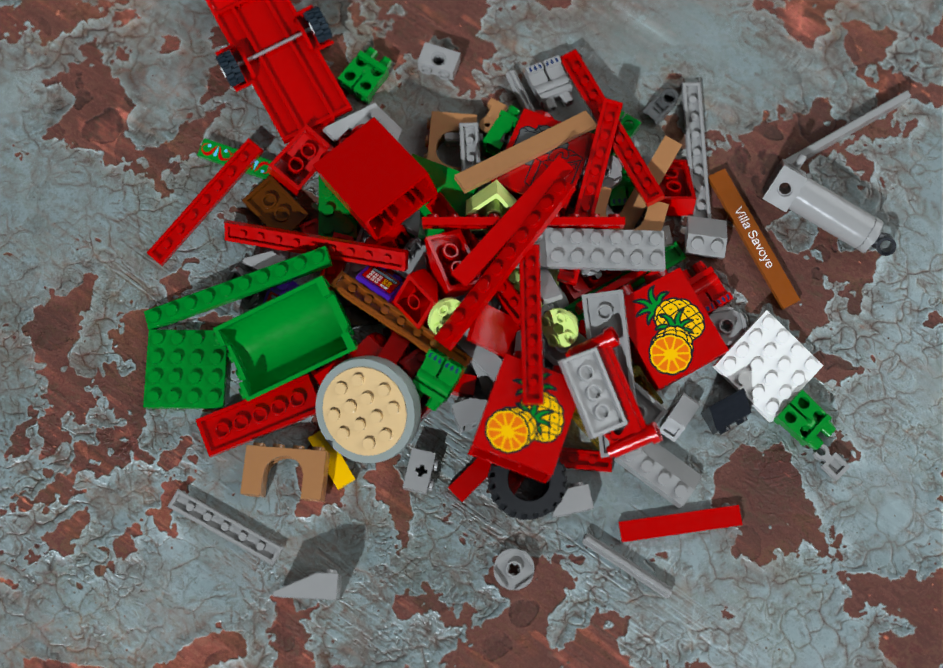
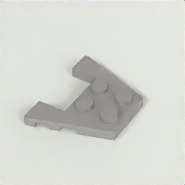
(362, 116)

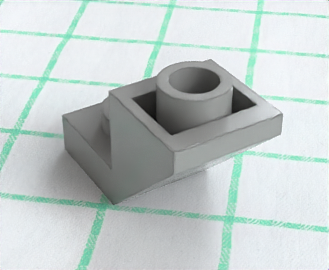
(679, 417)

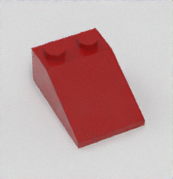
(295, 162)
(678, 189)
(444, 255)

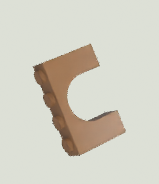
(439, 125)
(653, 218)
(261, 459)

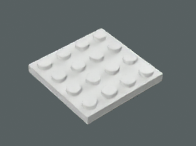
(768, 365)

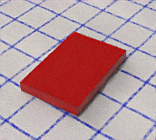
(494, 331)

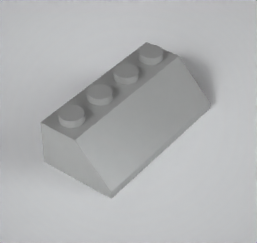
(662, 473)

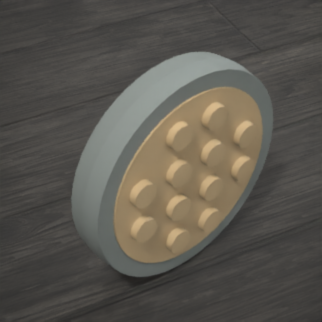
(368, 409)

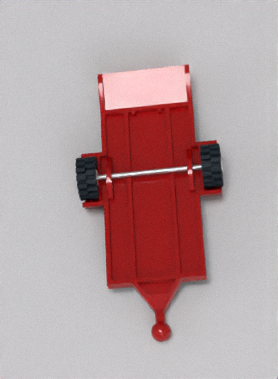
(281, 62)

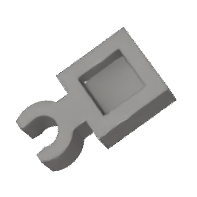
(832, 464)

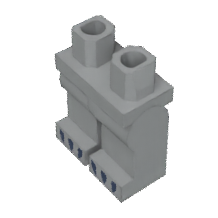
(549, 84)

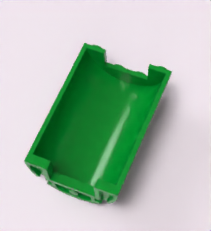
(286, 337)

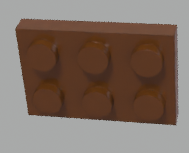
(275, 206)

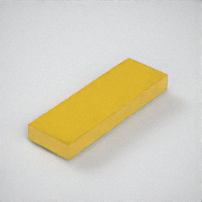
(338, 468)

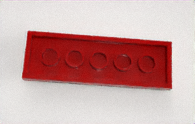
(258, 417)

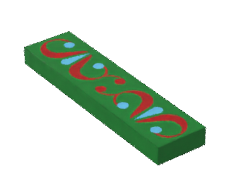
(221, 154)

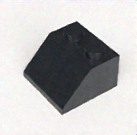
(727, 412)

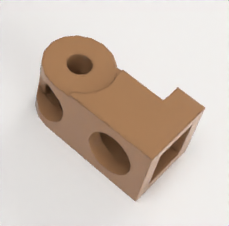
(494, 108)

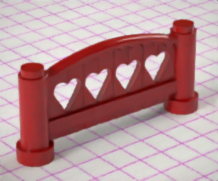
(636, 432)

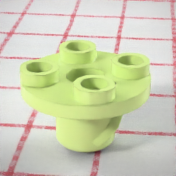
(441, 312)
(560, 327)

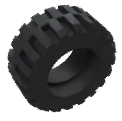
(521, 508)

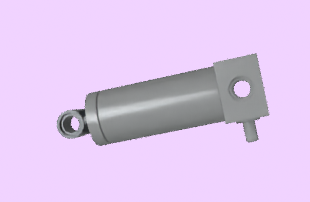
(825, 208)

